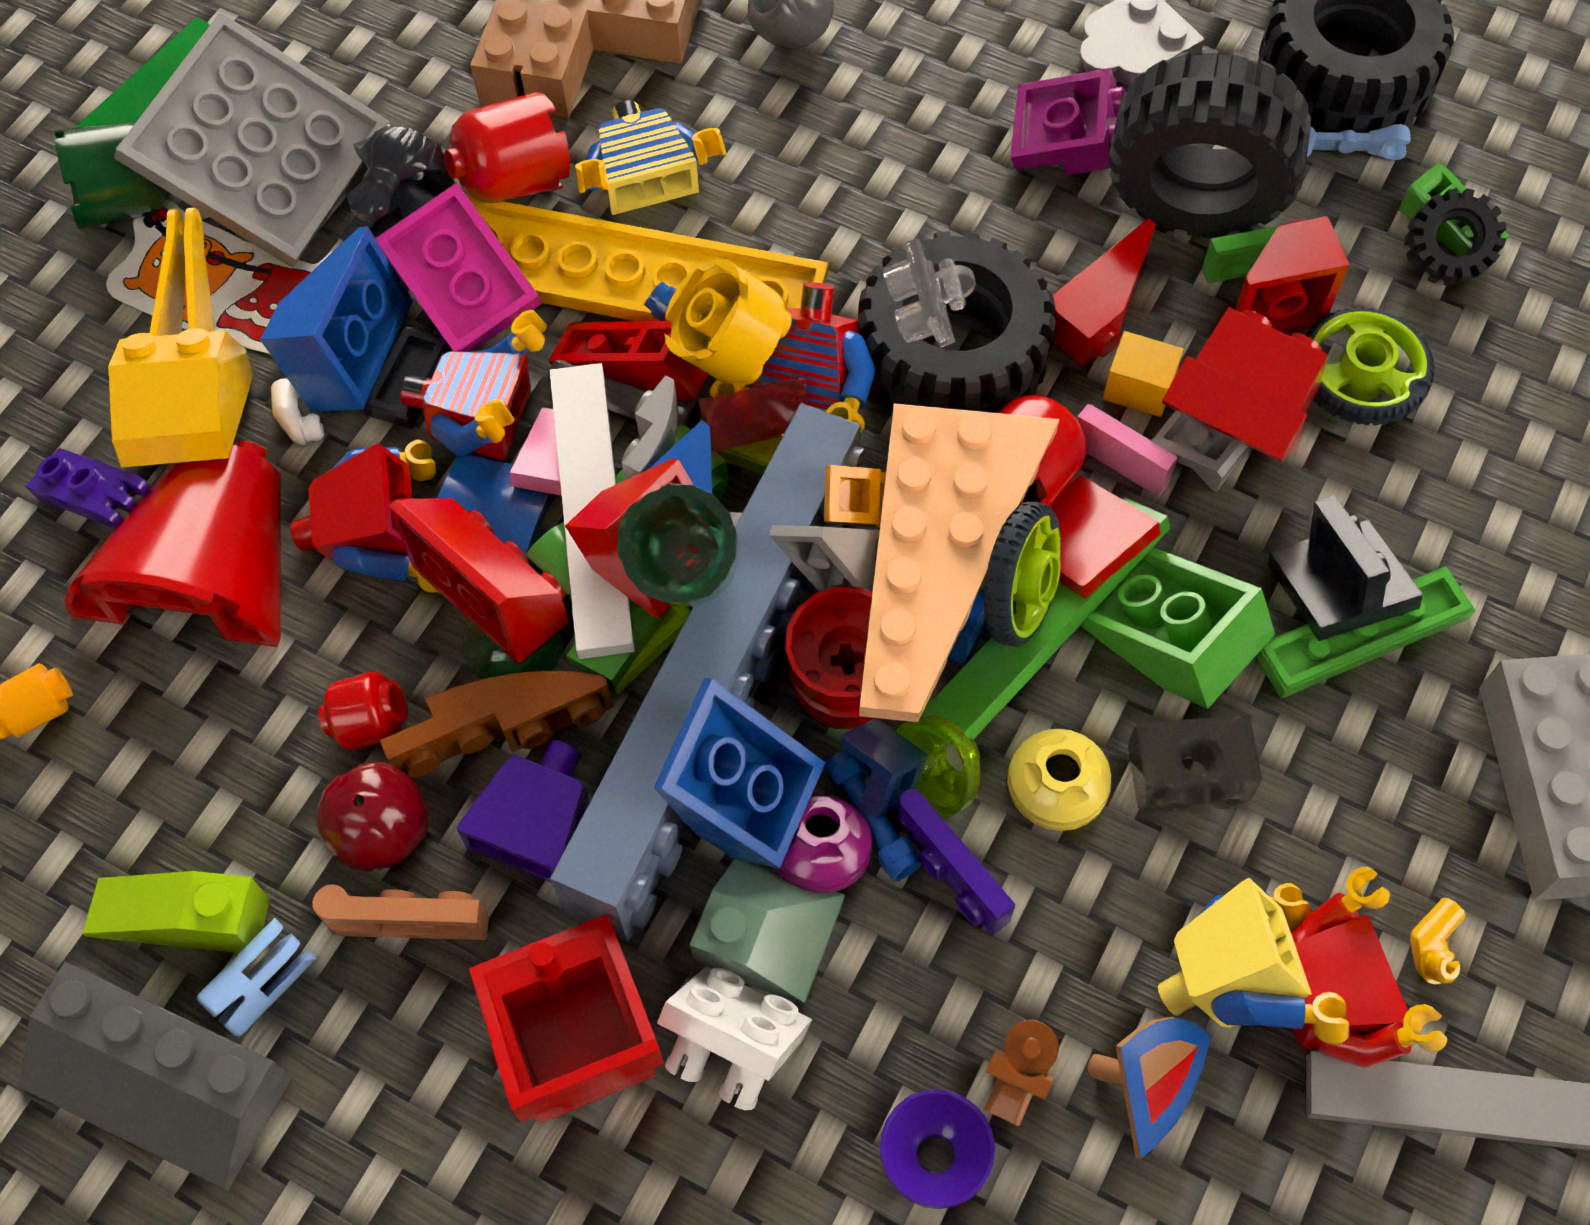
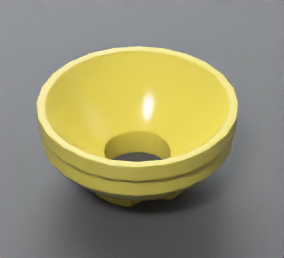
(1053, 802)

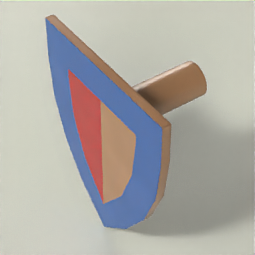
(1158, 1075)

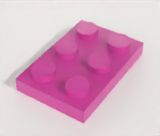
(458, 270)

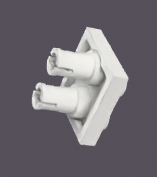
(735, 1022)

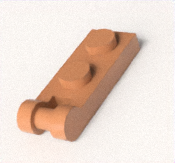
(402, 914)

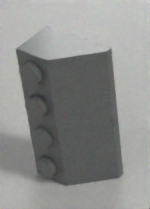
(149, 1075)

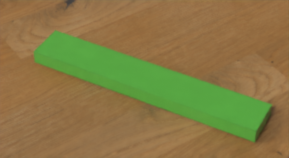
(1002, 670)

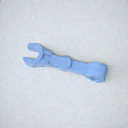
(1383, 142)

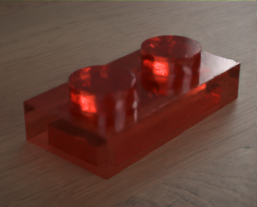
(752, 412)

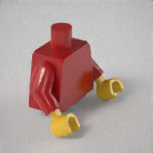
(1346, 958)

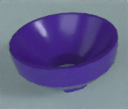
(945, 1117)

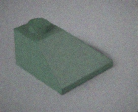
(765, 930)

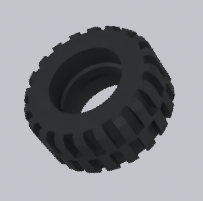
(1353, 89)
(1219, 104)
(981, 379)

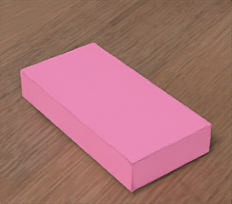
(1126, 450)
(538, 460)

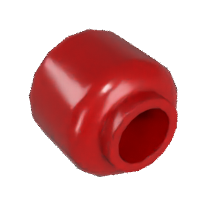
(363, 710)

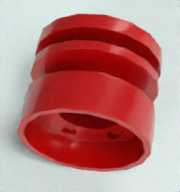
(820, 639)

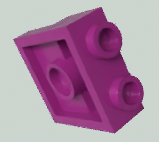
(1066, 122)

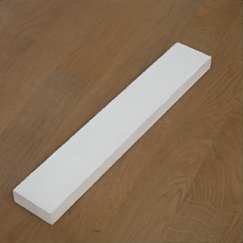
(585, 470)

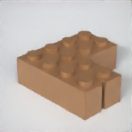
(557, 37)

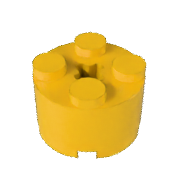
(726, 322)

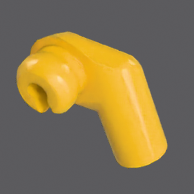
(1429, 943)

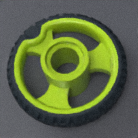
(1369, 365)
(1022, 570)

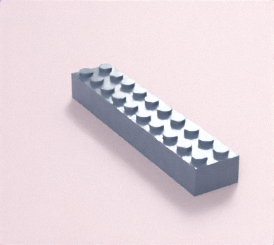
(628, 828)

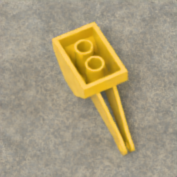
(174, 389)

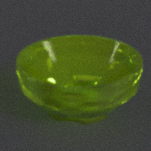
(940, 783)

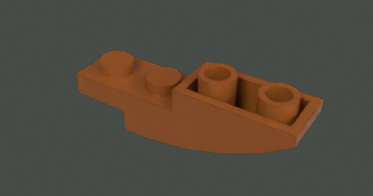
(518, 705)

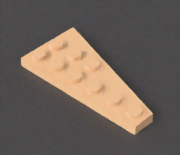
(943, 505)

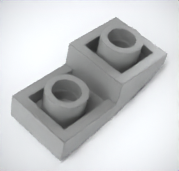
(657, 428)

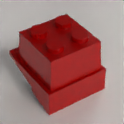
(1251, 383)
(565, 1021)

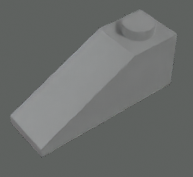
(831, 554)

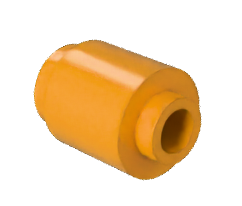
(32, 700)

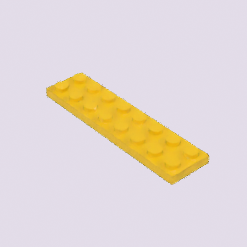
(617, 266)

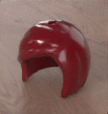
(380, 829)

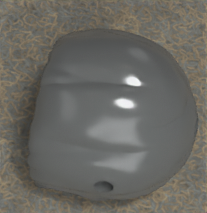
(790, 22)

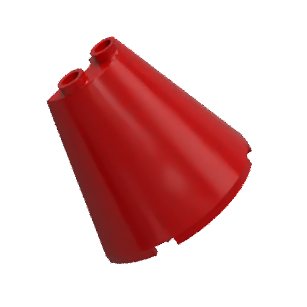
(196, 546)

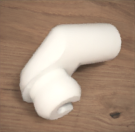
(286, 412)

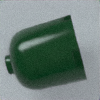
(101, 185)

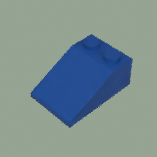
(339, 325)
(738, 777)

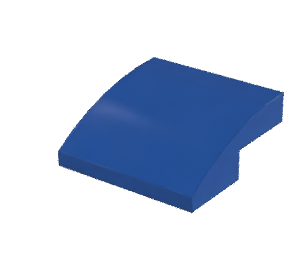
(487, 487)

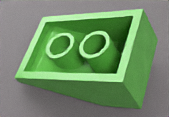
(1183, 625)

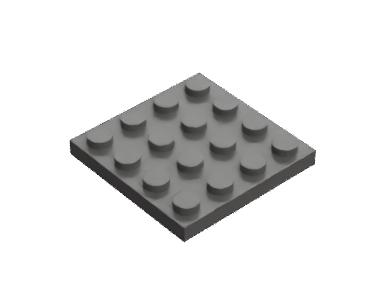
(251, 140)

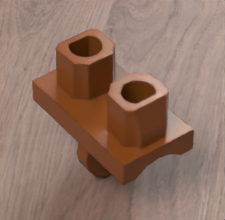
(1022, 1069)

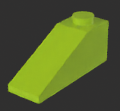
(179, 910)

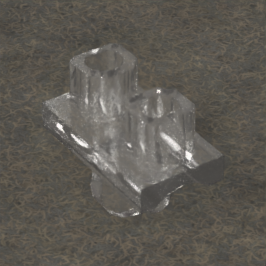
(933, 288)

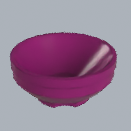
(830, 861)

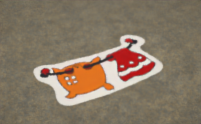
(241, 278)

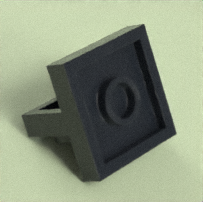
(1343, 574)

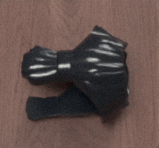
(400, 177)

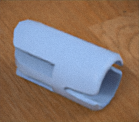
(244, 991)

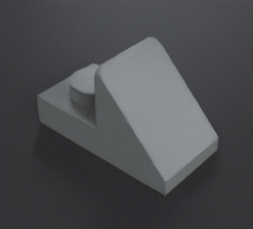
(1201, 448)

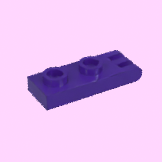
(86, 487)
(949, 859)

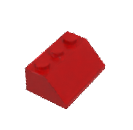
(481, 574)

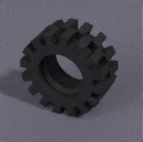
(1476, 215)

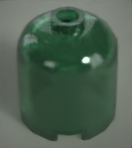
(663, 526)

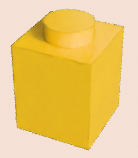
(1142, 373)

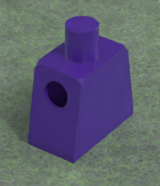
(528, 812)

